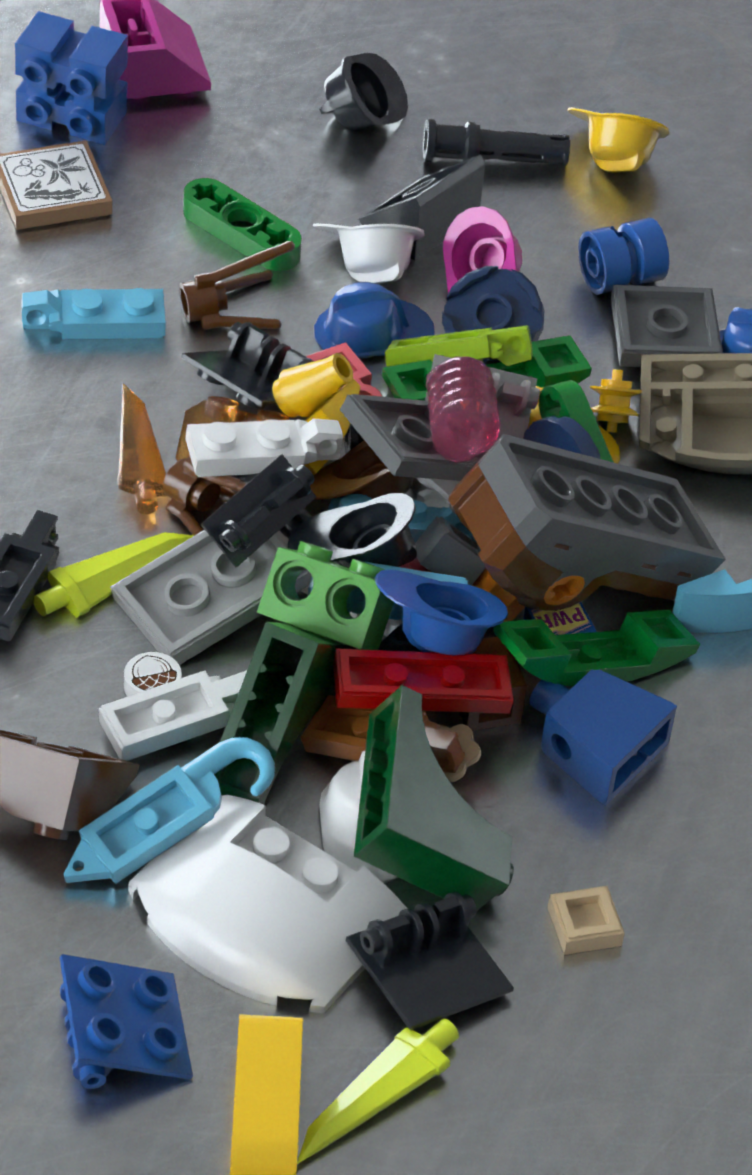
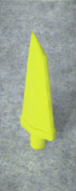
(89, 581)
(393, 1074)

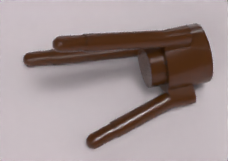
(207, 294)
(195, 493)

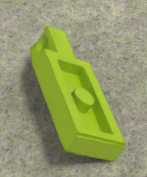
(506, 344)

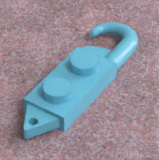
(162, 813)

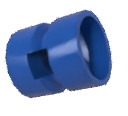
(630, 255)

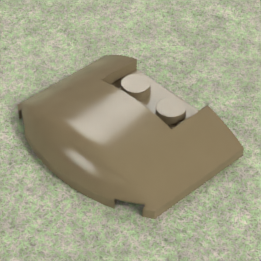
(698, 410)

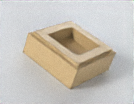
(585, 920)

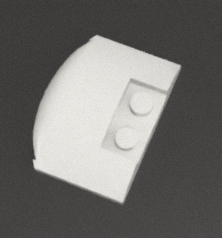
(261, 907)

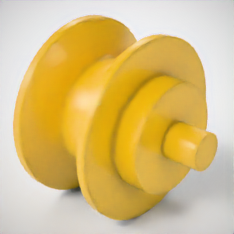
(614, 400)

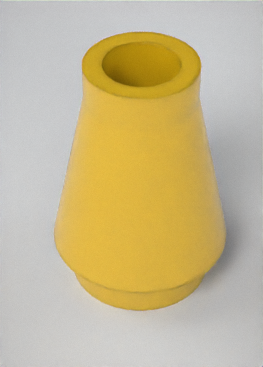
(310, 385)

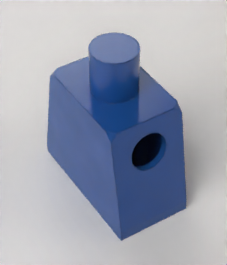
(602, 730)

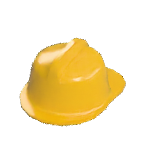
(621, 140)

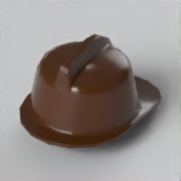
(358, 473)

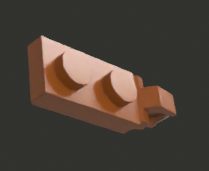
(344, 735)

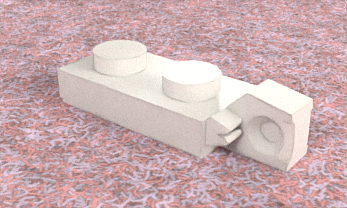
(252, 446)
(169, 713)

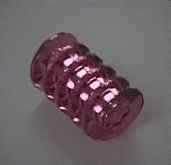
(462, 408)

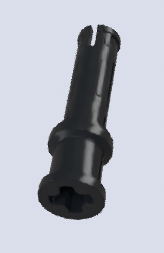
(471, 141)

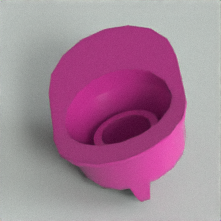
(478, 240)

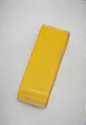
(267, 1096)

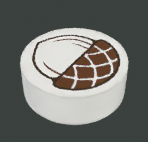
(149, 671)

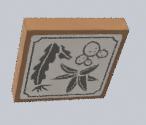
(53, 185)

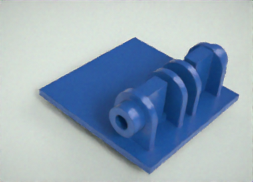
(122, 1020)

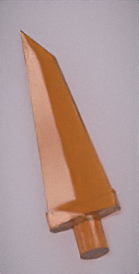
(140, 460)

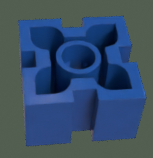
(71, 77)

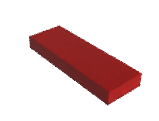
(445, 681)

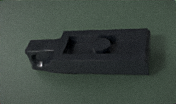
(25, 569)

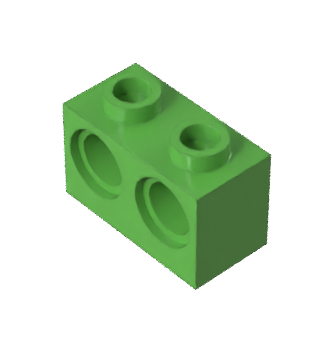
(326, 606)

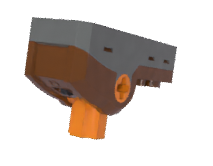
(569, 522)

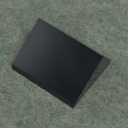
(433, 203)

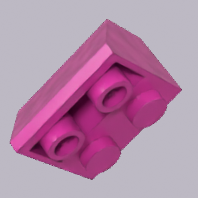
(160, 49)

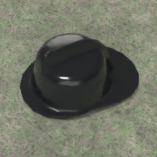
(365, 93)
(363, 531)

